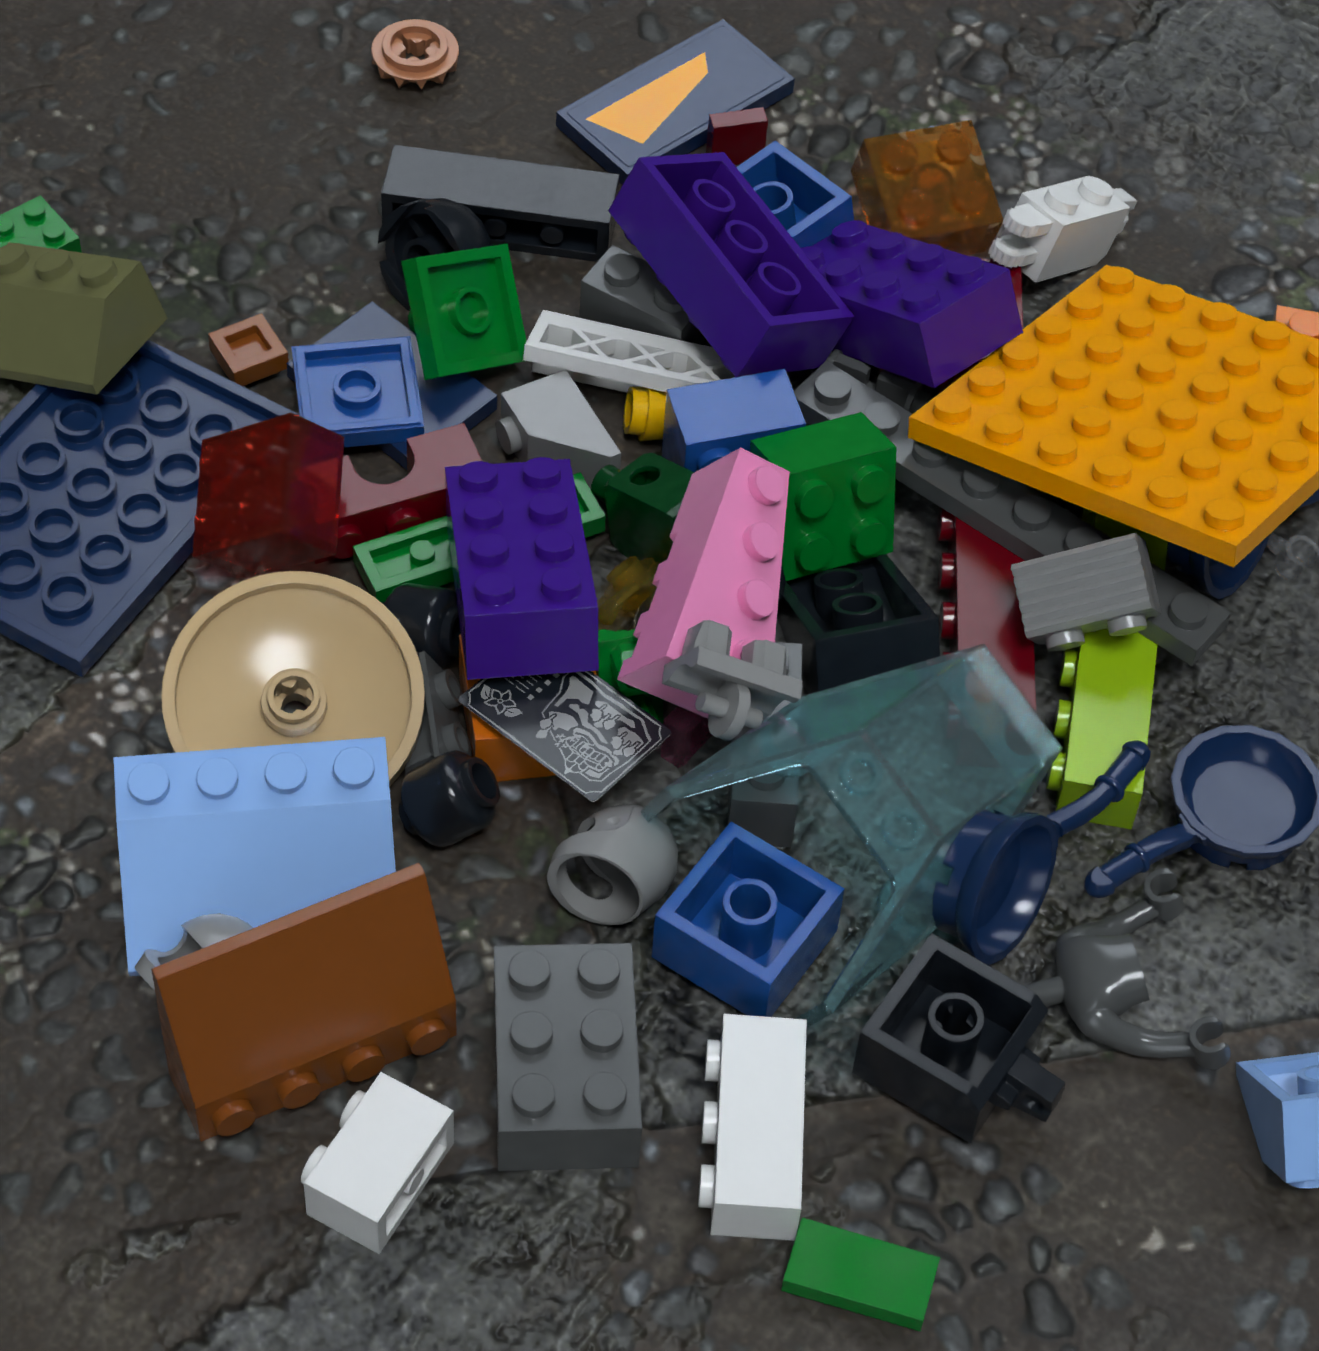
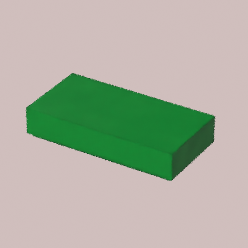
(860, 1274)

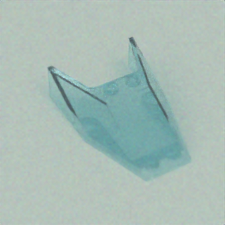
(907, 769)

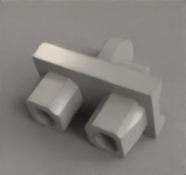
(729, 688)

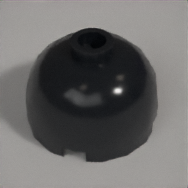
(424, 230)

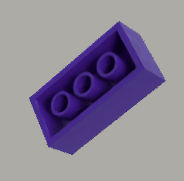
(730, 263)
(915, 302)
(521, 569)

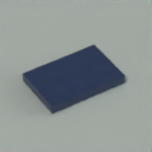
(443, 400)

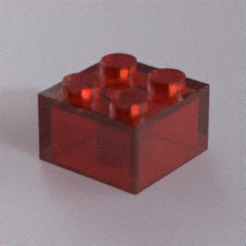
(268, 496)

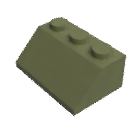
(72, 316)

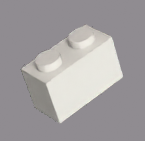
(377, 1161)

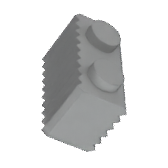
(1087, 591)

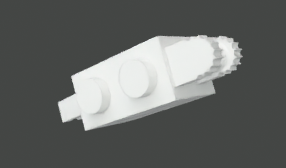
(1062, 227)

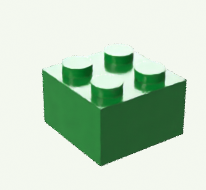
(836, 492)

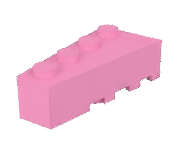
(718, 568)

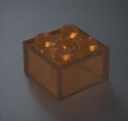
(929, 187)

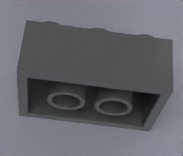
(566, 1057)

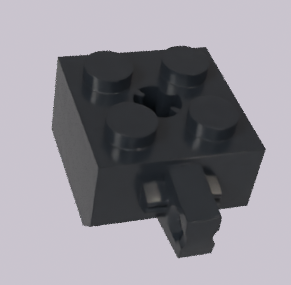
(958, 1042)

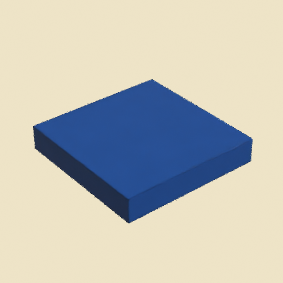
(360, 389)

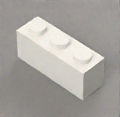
(755, 1127)

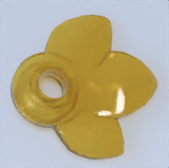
(628, 588)

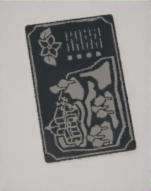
(569, 725)

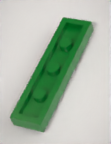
(423, 551)

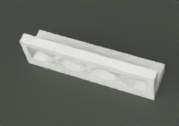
(618, 355)

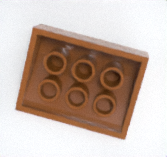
(305, 1003)

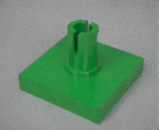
(464, 310)

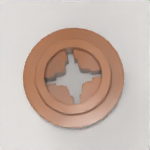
(417, 38)

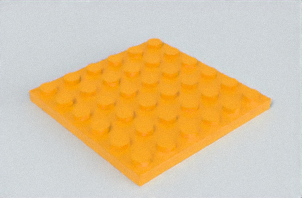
(1146, 413)

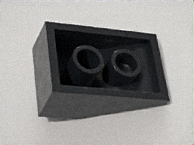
(856, 623)

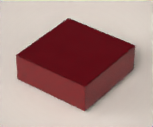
(737, 133)

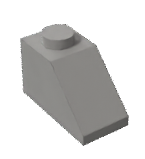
(556, 423)

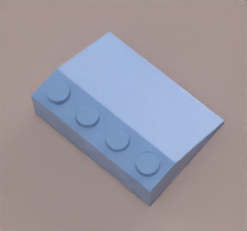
(247, 833)

